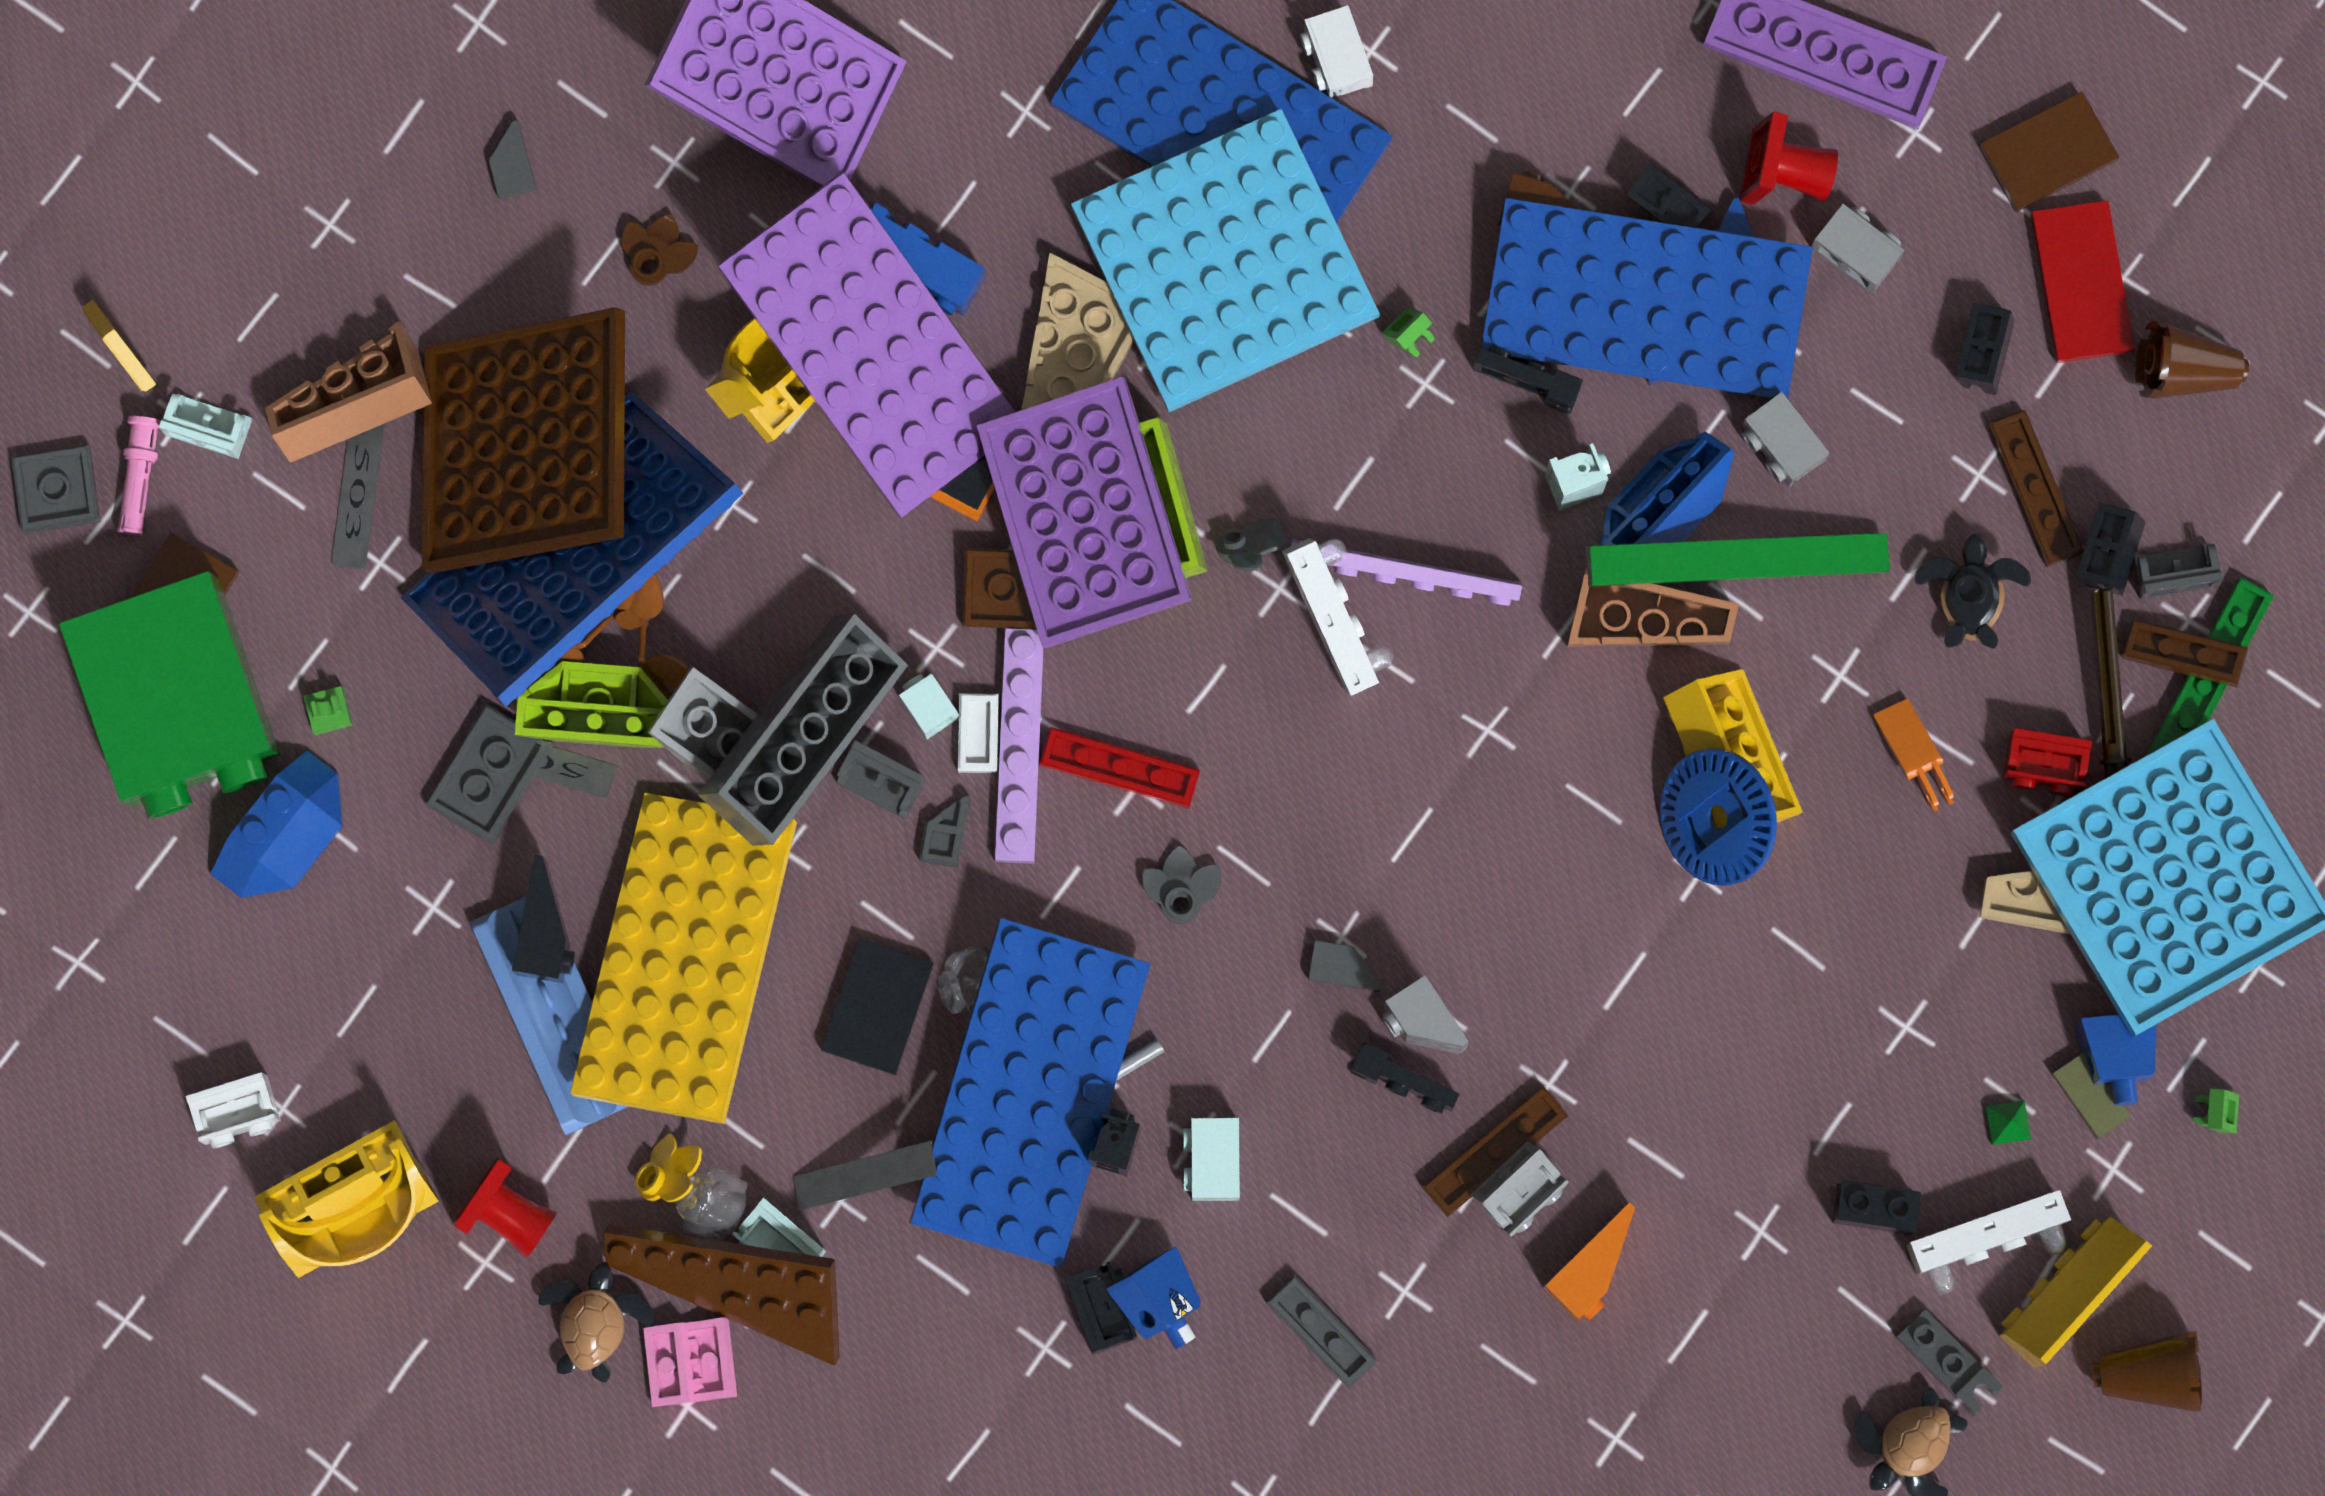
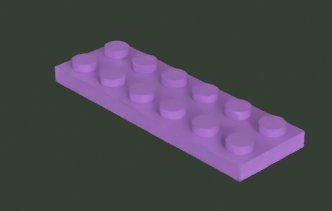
(1829, 55)

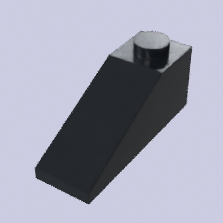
(543, 938)

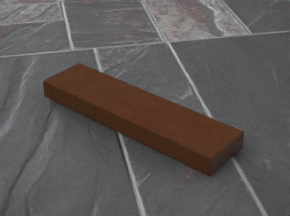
(2035, 488)
(1469, 1170)

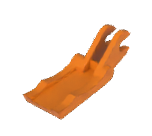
(1913, 749)

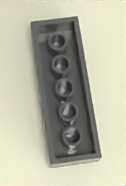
(803, 729)

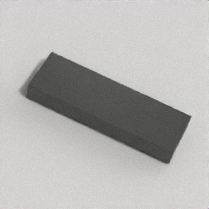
(1321, 1332)

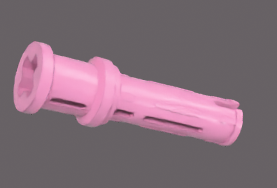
(139, 458)

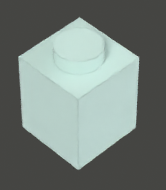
(928, 705)

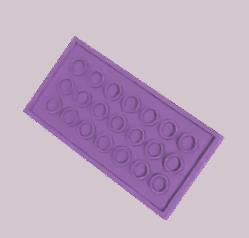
(867, 343)

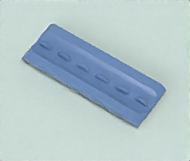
(547, 1016)

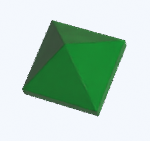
(2008, 1122)

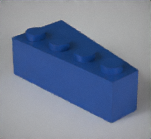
(943, 271)

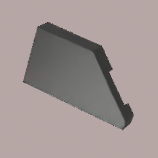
(511, 165)
(1342, 967)

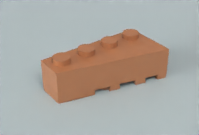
(351, 397)
(1649, 617)

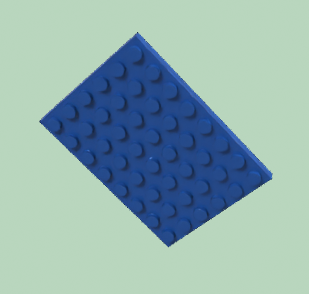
(528, 611)

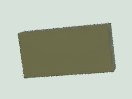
(2091, 1101)

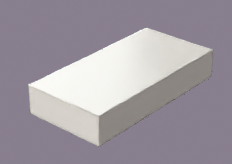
(978, 733)

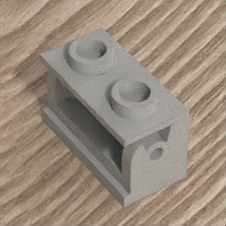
(1858, 247)
(1784, 440)
(1520, 1189)

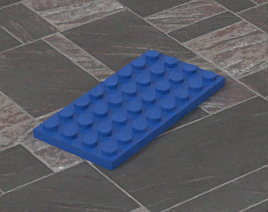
(1172, 81)
(1646, 298)
(1030, 1092)

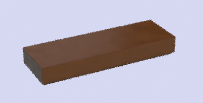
(2185, 653)

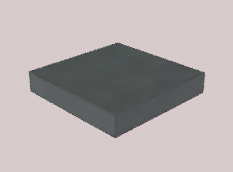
(56, 489)

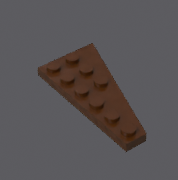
(758, 1287)

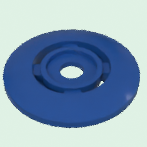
(1685, 811)

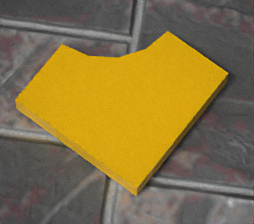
(118, 346)

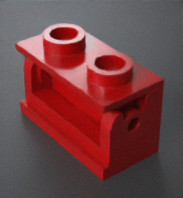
(2046, 761)

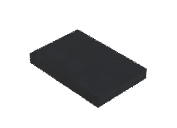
(877, 1007)

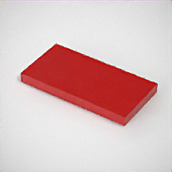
(2082, 281)

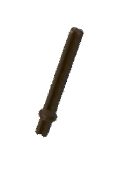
(2108, 682)

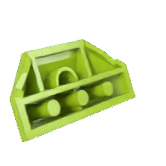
(591, 706)

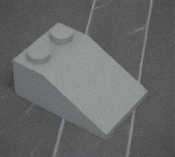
(701, 723)

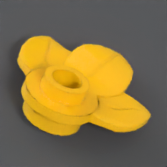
(668, 1171)

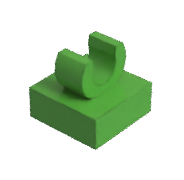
(1407, 329)
(328, 710)
(2222, 1111)

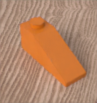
(1588, 1275)

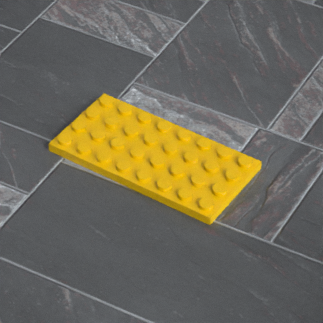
(681, 963)

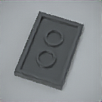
(488, 775)

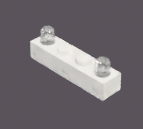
(1336, 628)
(1997, 1229)

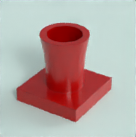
(1785, 164)
(505, 1211)

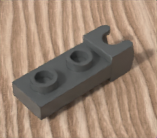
(1948, 1361)

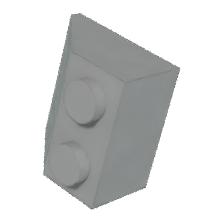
(1423, 1019)

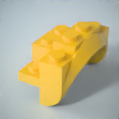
(758, 384)
(348, 1201)

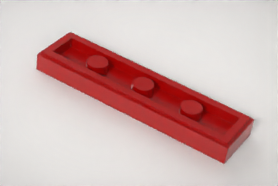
(1119, 767)

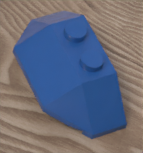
(1670, 494)
(282, 830)

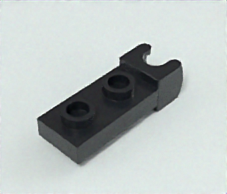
(1558, 390)
(1372, 1065)

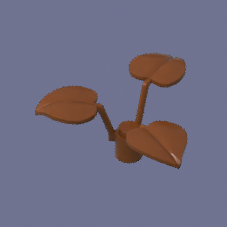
(632, 613)

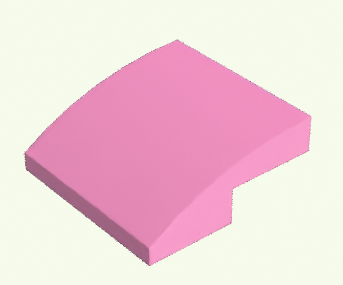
(690, 1362)

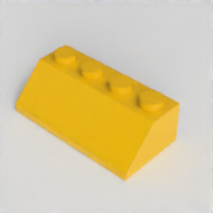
(1726, 716)
(2074, 1290)

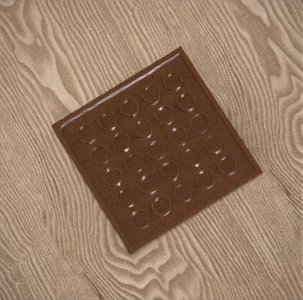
(524, 441)

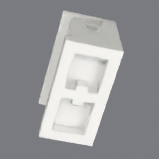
(1337, 52)
(233, 1110)

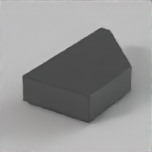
(945, 835)

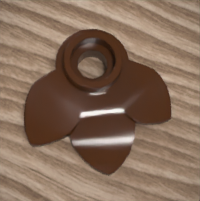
(658, 245)

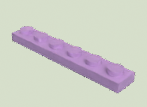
(1427, 576)
(1019, 747)

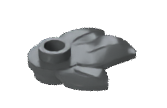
(1247, 546)
(1181, 880)

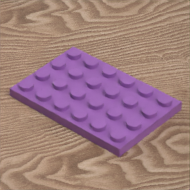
(779, 80)
(1084, 512)

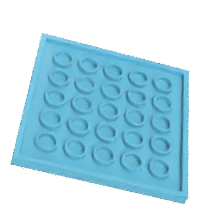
(1225, 260)
(2172, 877)

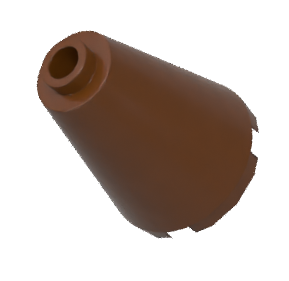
(2186, 363)
(2154, 1373)

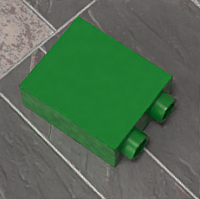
(171, 694)

